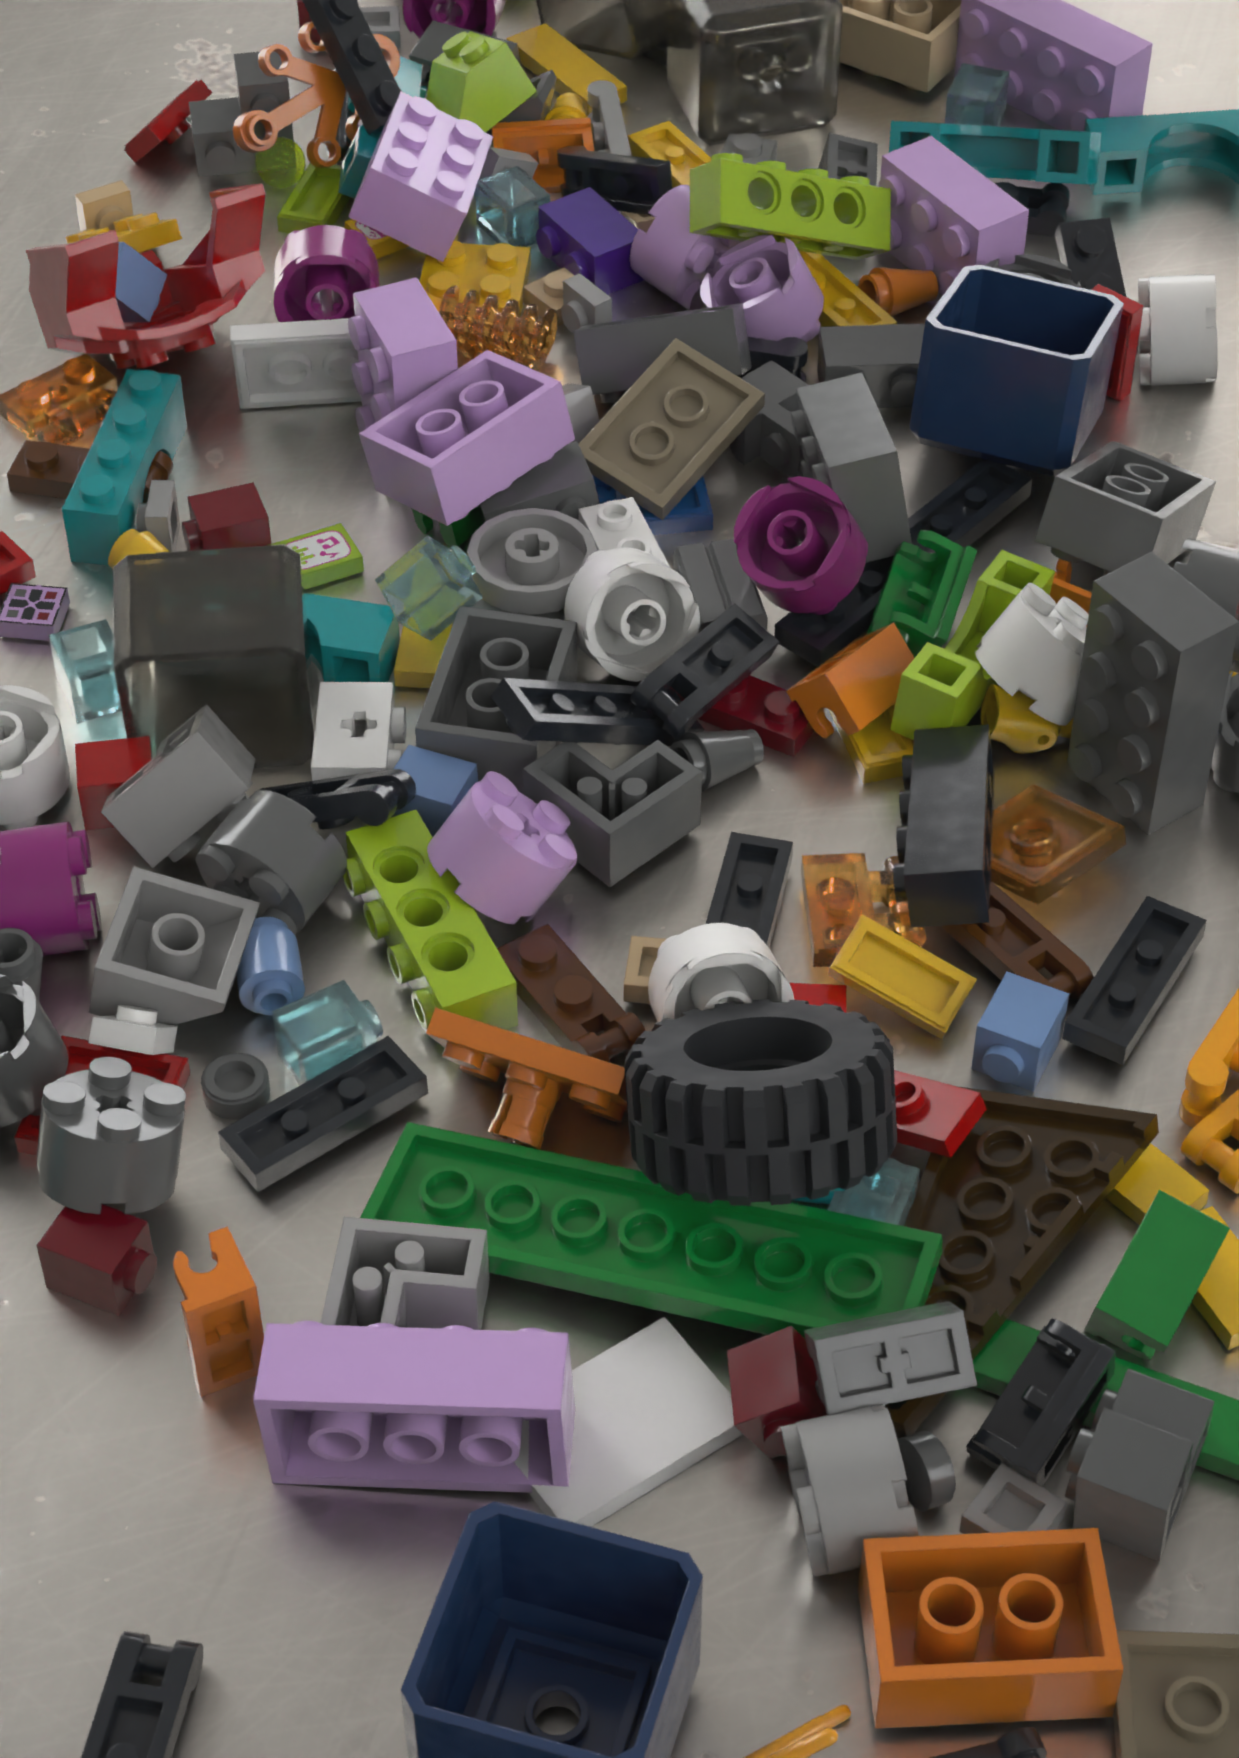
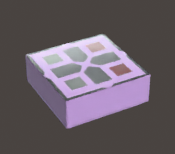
(33, 611)

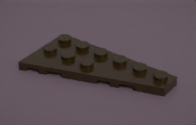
(1014, 1204)

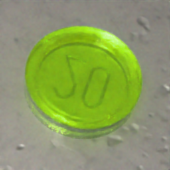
(281, 164)

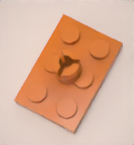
(534, 1075)

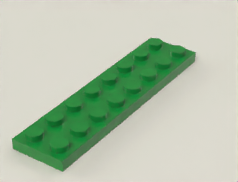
(634, 1243)

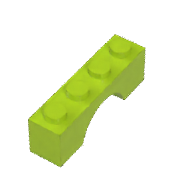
(949, 683)

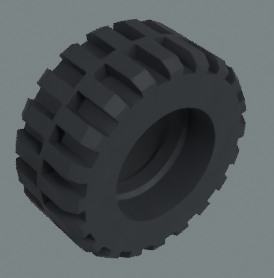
(761, 1101)

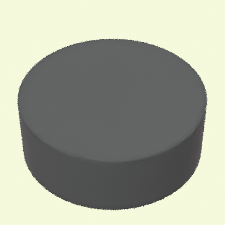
(235, 1085)
(927, 1470)

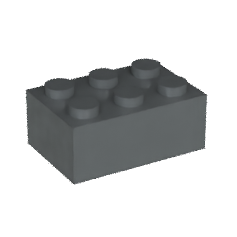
(854, 456)
(1122, 508)
(478, 654)

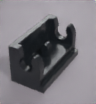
(1045, 1402)

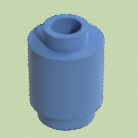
(270, 967)

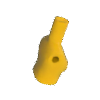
(1016, 724)

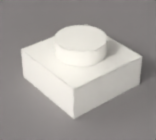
(133, 1031)

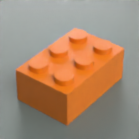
(988, 1628)

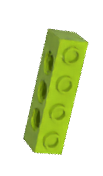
(805, 206)
(428, 928)

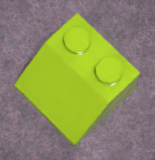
(477, 80)

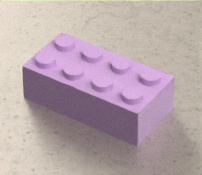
(1058, 59)
(414, 1406)

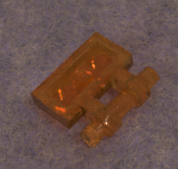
(61, 401)
(839, 892)

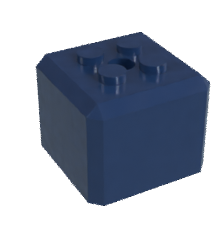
(1014, 369)
(547, 1620)

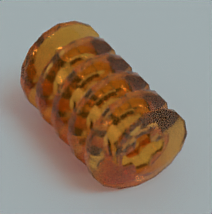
(503, 332)

